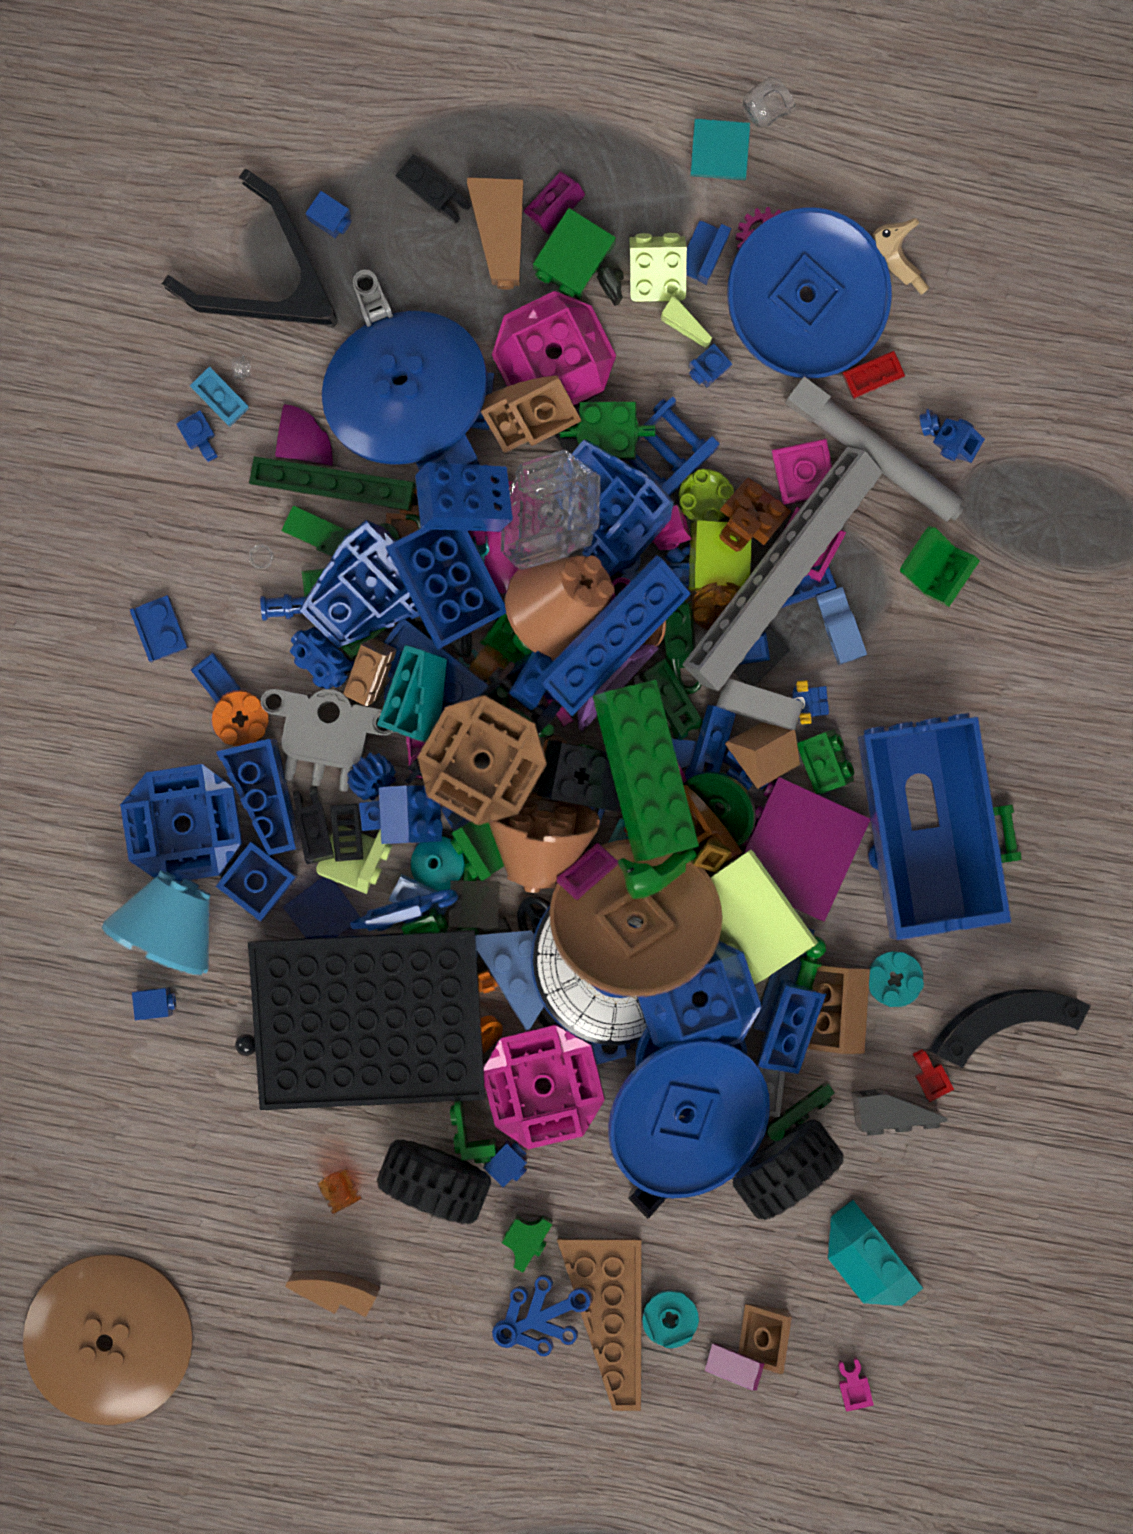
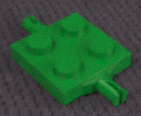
(610, 427)

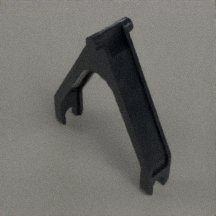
(305, 305)

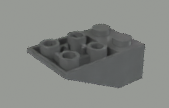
(883, 1110)

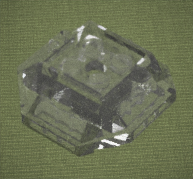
(552, 510)

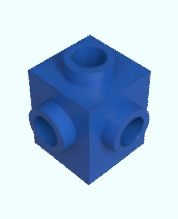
(958, 440)

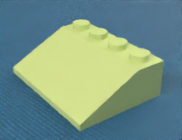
(759, 917)

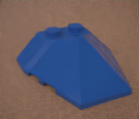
(630, 509)
(359, 589)

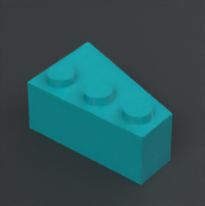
(415, 695)

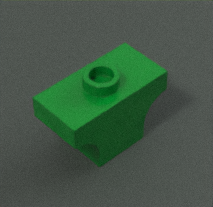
(526, 1239)

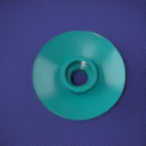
(449, 866)

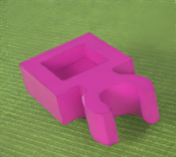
(854, 1389)

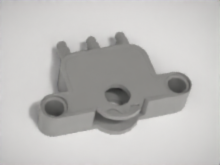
(322, 743)

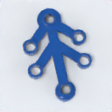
(538, 1318)

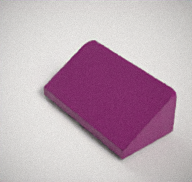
(554, 201)

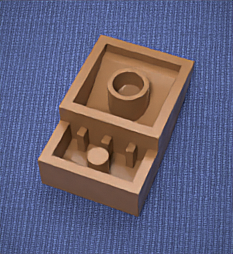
(529, 412)
(334, 1288)

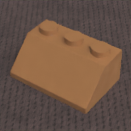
(844, 1010)

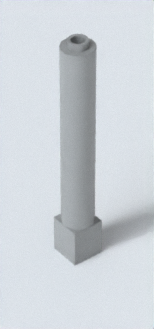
(817, 407)

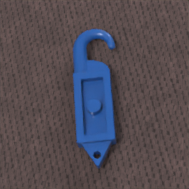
(405, 910)

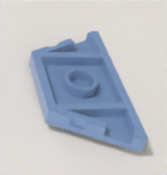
(509, 963)

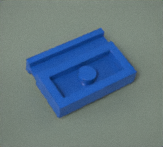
(159, 628)

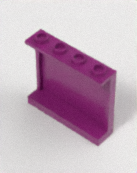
(805, 844)

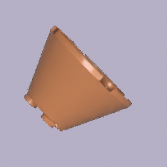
(557, 602)
(543, 840)

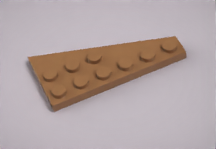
(613, 1320)

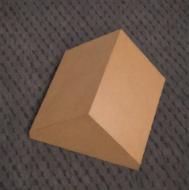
(765, 752)
(766, 1335)

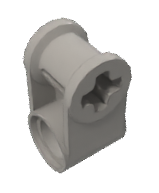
(371, 302)

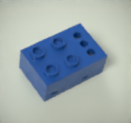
(463, 497)

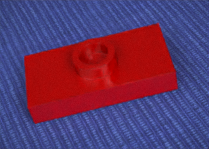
(873, 374)

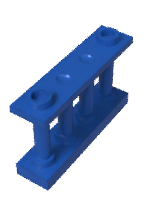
(682, 468)

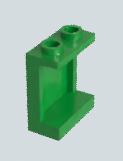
(573, 254)

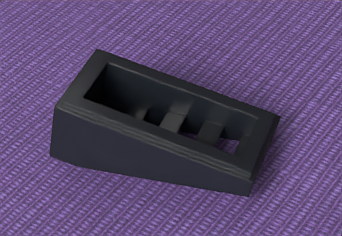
(343, 810)

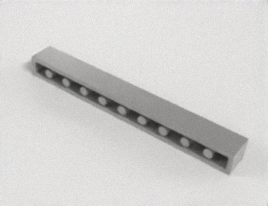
(782, 568)

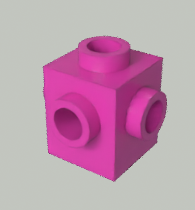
(674, 532)

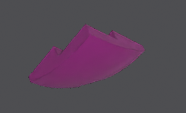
(302, 438)

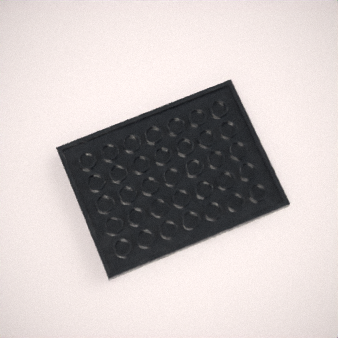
(367, 1020)

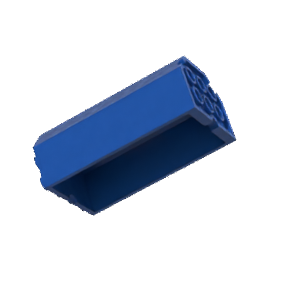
(945, 873)

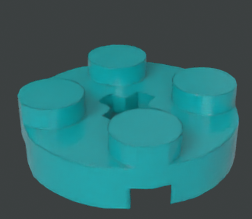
(910, 984)
(663, 1333)

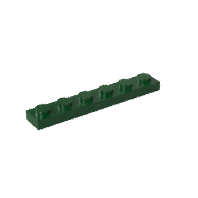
(332, 483)

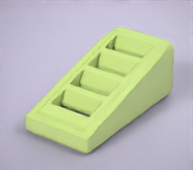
(681, 320)

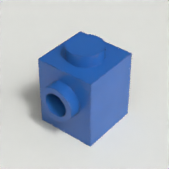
(507, 1163)

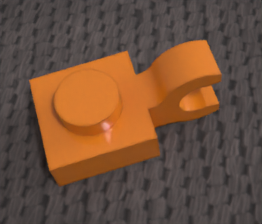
(486, 982)

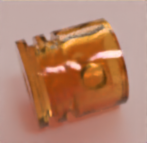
(486, 662)
(339, 1190)

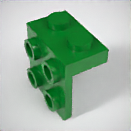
(938, 567)
(478, 848)
(479, 1150)

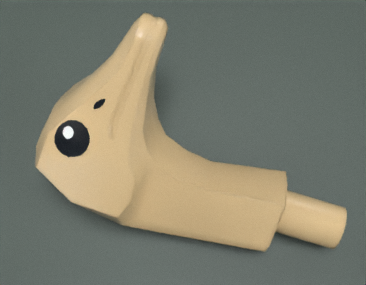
(889, 243)

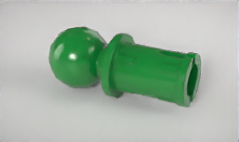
(810, 964)

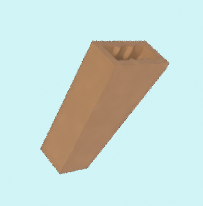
(498, 216)

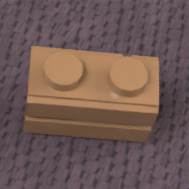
(369, 672)

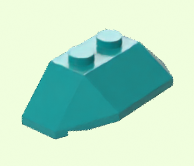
(868, 1260)

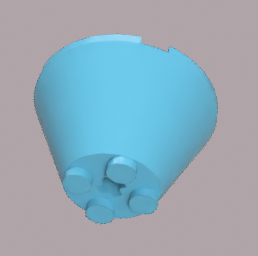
(167, 922)

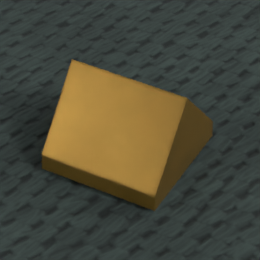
(712, 855)

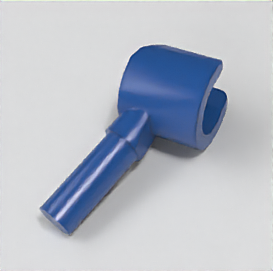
(676, 555)

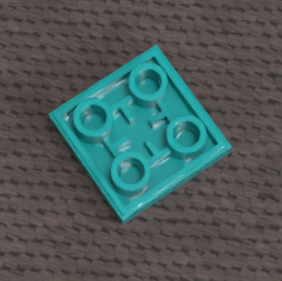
(720, 149)

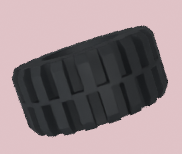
(788, 1170)
(433, 1181)

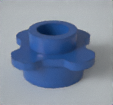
(930, 423)

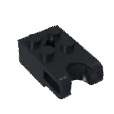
(593, 777)

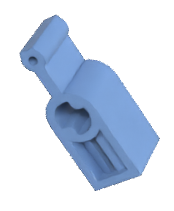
(841, 626)

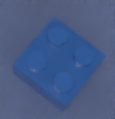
(409, 815)
(257, 881)

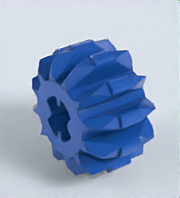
(369, 775)

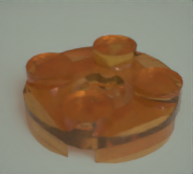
(706, 600)

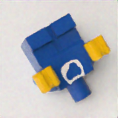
(814, 701)

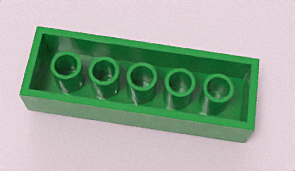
(645, 771)

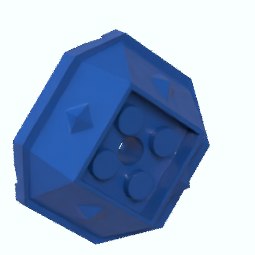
(152, 818)
(724, 1015)

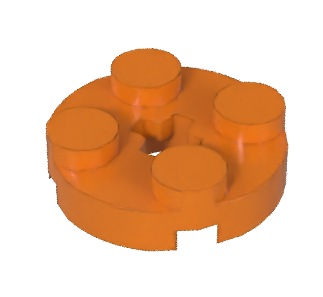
(226, 709)

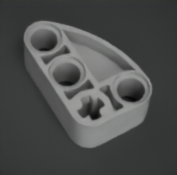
(759, 704)

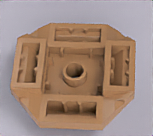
(451, 752)

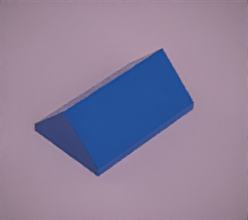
(790, 1028)

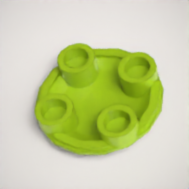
(704, 495)

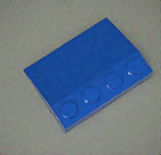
(446, 582)

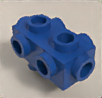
(320, 658)

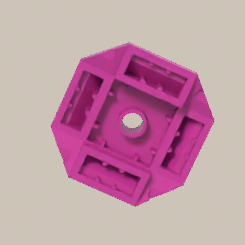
(558, 323)
(539, 1116)

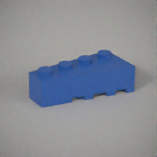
(264, 792)

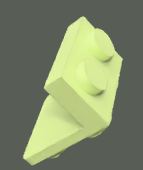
(657, 267)
(356, 873)

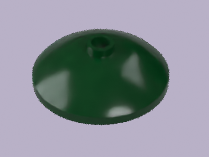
(738, 810)

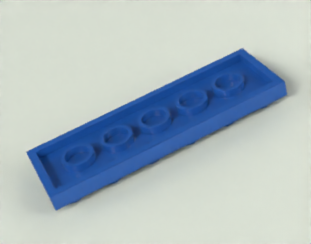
(614, 635)

